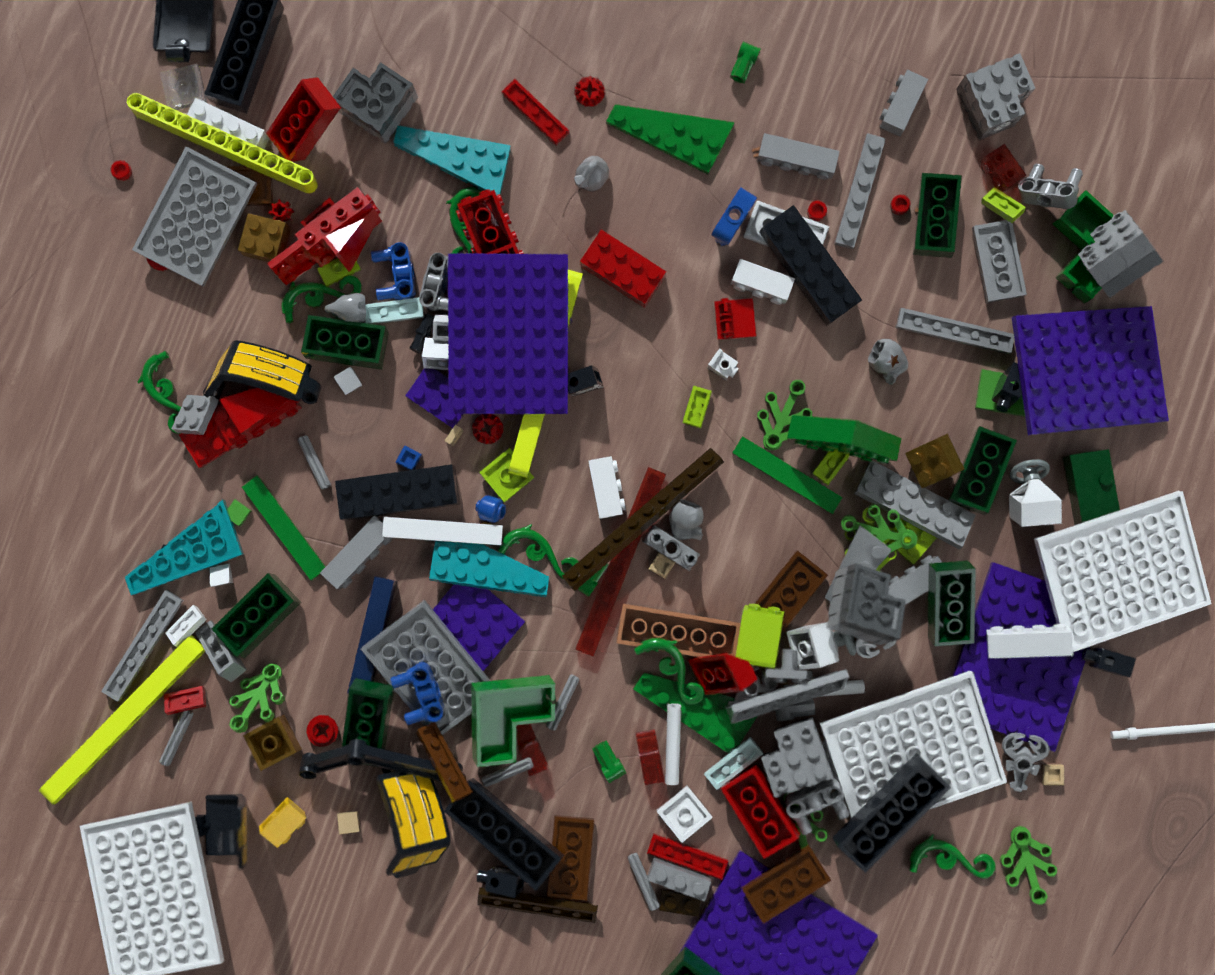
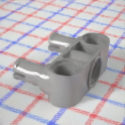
(1050, 192)
(435, 284)
(683, 554)
(814, 799)

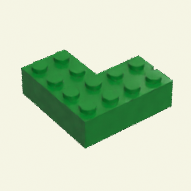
(1077, 226)
(845, 435)
(502, 706)

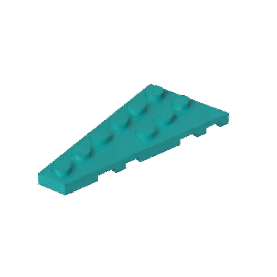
(462, 157)
(196, 548)
(484, 568)

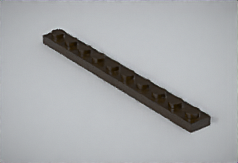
(642, 519)

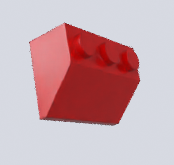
(722, 673)

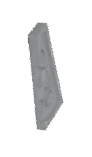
(863, 550)

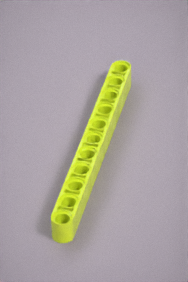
(228, 148)
(532, 423)
(122, 720)

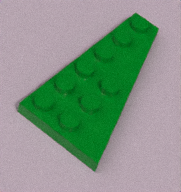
(684, 137)
(706, 717)

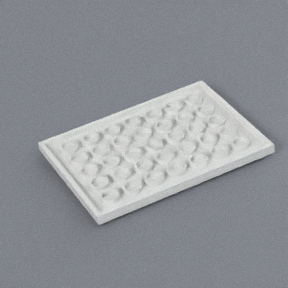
(1124, 570)
(936, 721)
(152, 892)

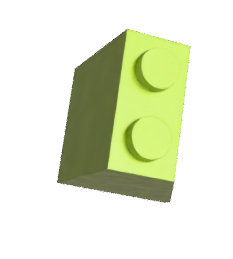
(760, 635)

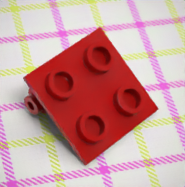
(735, 318)

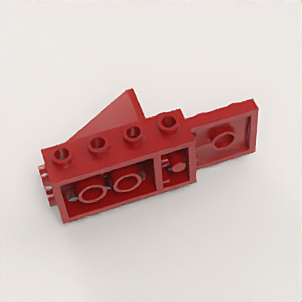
(487, 224)
(341, 237)
(237, 422)

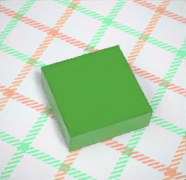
(238, 512)

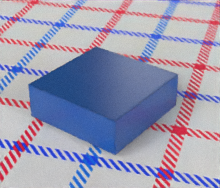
(408, 458)

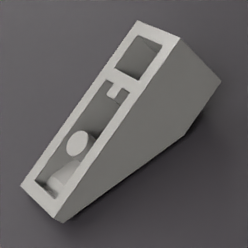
(222, 658)

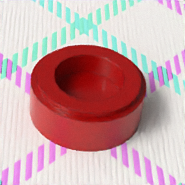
(121, 170)
(900, 204)
(817, 210)

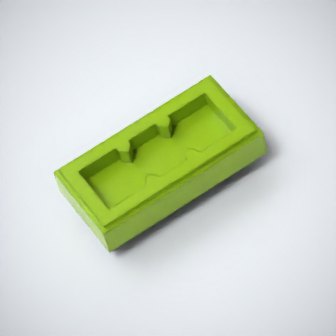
(336, 271)
(697, 407)

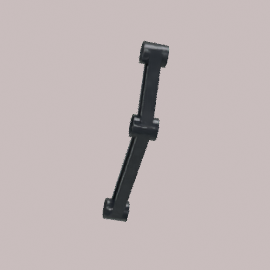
(359, 753)

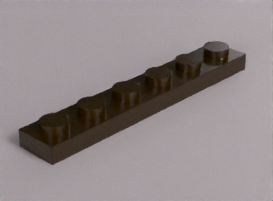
(539, 905)

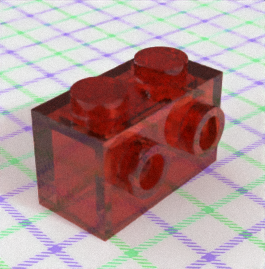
(1002, 168)

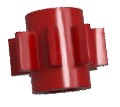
(277, 208)

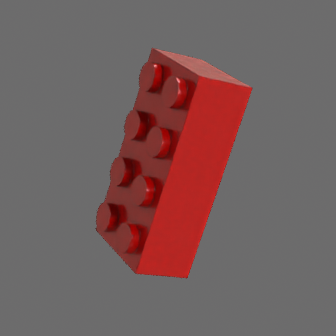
(303, 119)
(622, 268)
(760, 811)

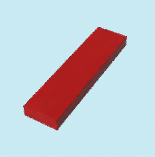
(535, 112)
(687, 856)

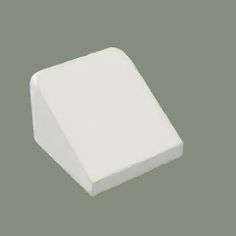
(348, 380)
(220, 575)

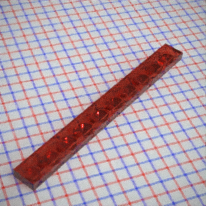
(616, 572)

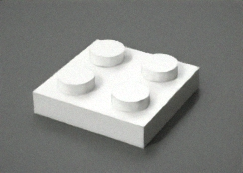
(684, 814)

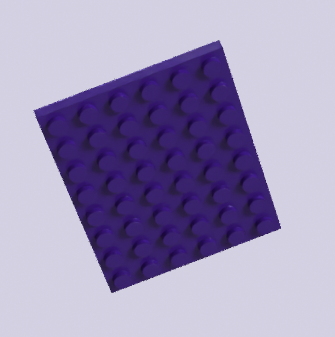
(507, 333)
(1089, 369)
(1020, 692)
(798, 941)

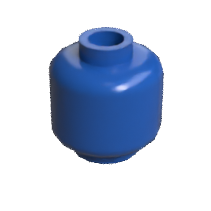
(490, 509)

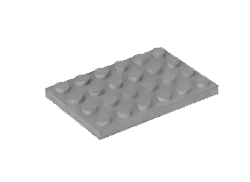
(194, 216)
(425, 638)

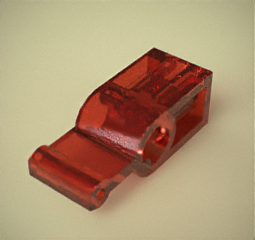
(530, 748)
(649, 757)

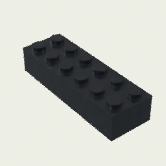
(243, 53)
(810, 265)
(397, 492)
(891, 812)
(505, 834)

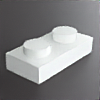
(185, 625)

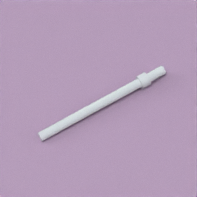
(1133, 733)

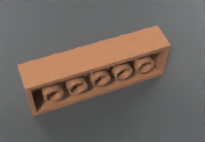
(695, 634)

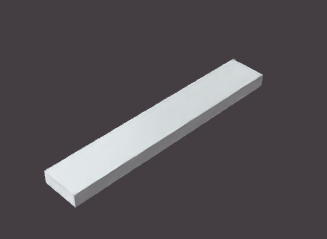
(442, 531)

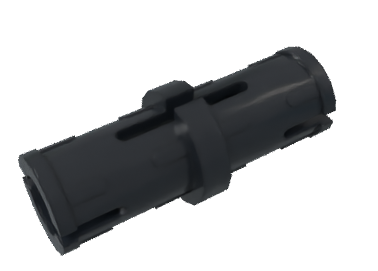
(422, 333)

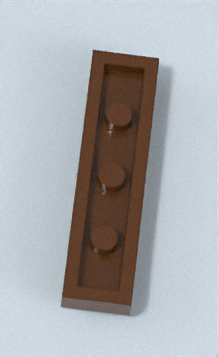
(443, 762)

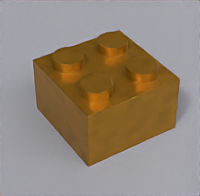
(263, 238)
(934, 461)
(272, 742)

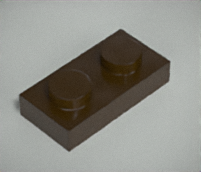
(679, 903)

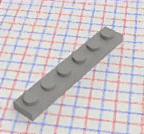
(860, 191)
(955, 331)
(142, 646)

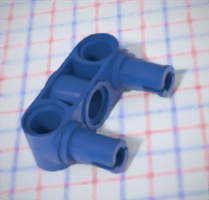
(727, 227)
(402, 272)
(426, 691)

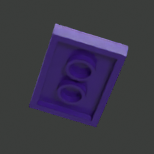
(431, 393)

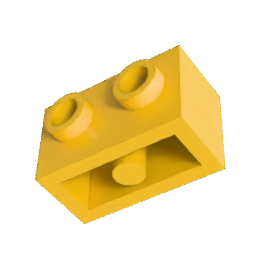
(282, 822)

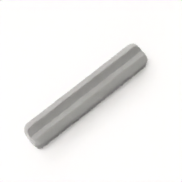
(314, 462)
(563, 701)
(176, 738)
(507, 772)
(643, 882)

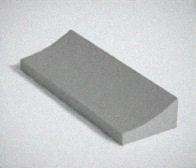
(786, 696)

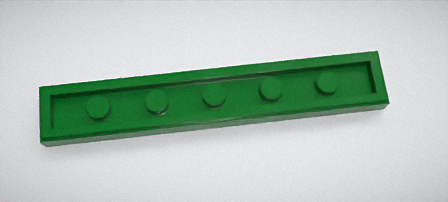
(787, 475)
(284, 527)

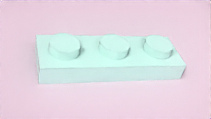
(393, 311)
(733, 763)

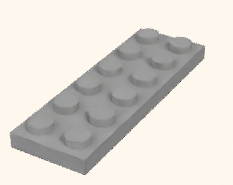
(915, 504)

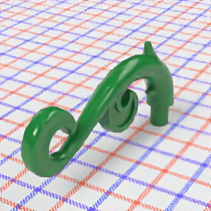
(459, 226)
(288, 300)
(168, 386)
(545, 548)
(667, 669)
(948, 863)

